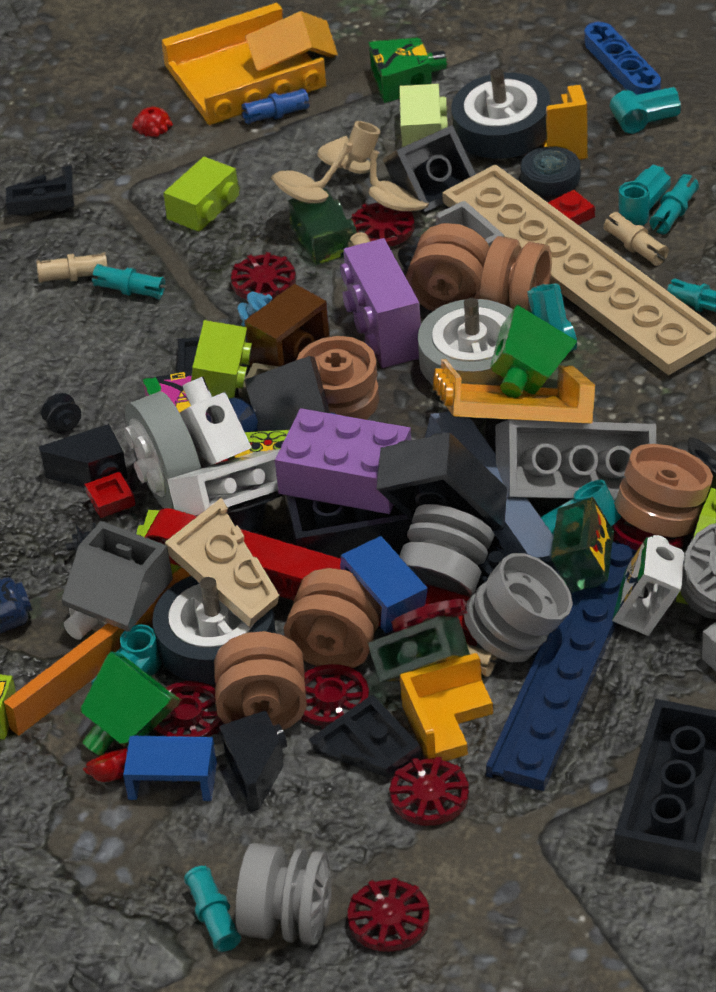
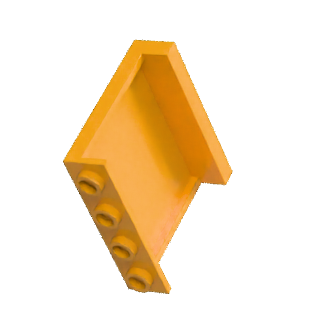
(219, 71)
(568, 402)

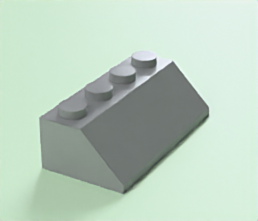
(561, 457)

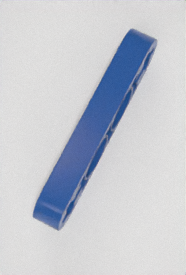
(625, 59)

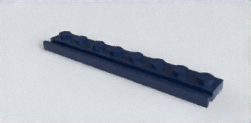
(558, 683)

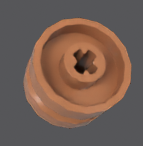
(447, 265)
(514, 271)
(347, 375)
(663, 490)
(333, 618)
(259, 675)

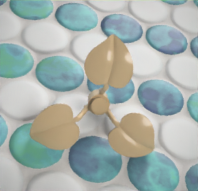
(352, 156)

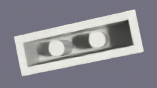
(231, 480)

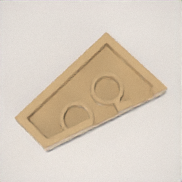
(217, 550)

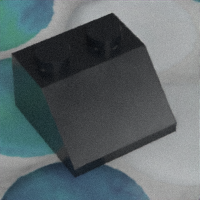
(430, 166)

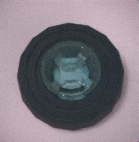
(550, 171)

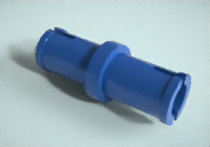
(275, 106)

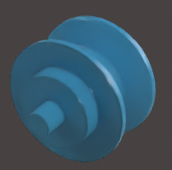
(256, 302)

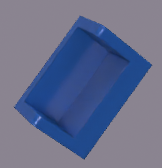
(386, 579)
(170, 760)

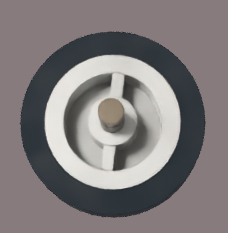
(501, 114)
(194, 625)

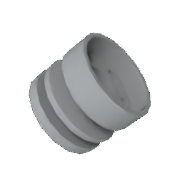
(447, 548)
(700, 573)
(518, 607)
(291, 894)

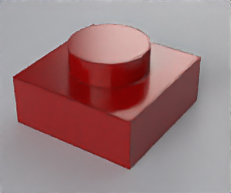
(574, 207)
(110, 494)

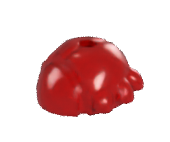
(152, 122)
(107, 766)

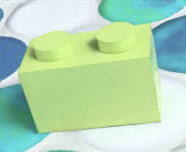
(421, 112)

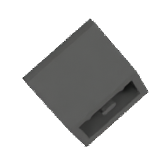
(117, 575)

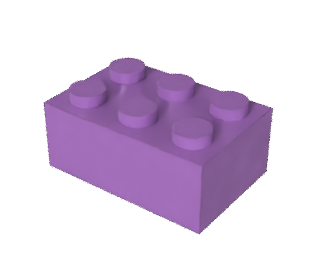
(381, 302)
(336, 459)

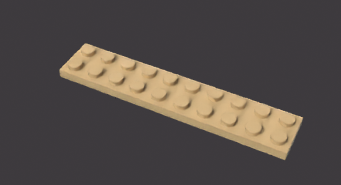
(591, 272)

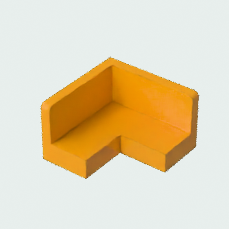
(290, 38)
(568, 123)
(442, 698)

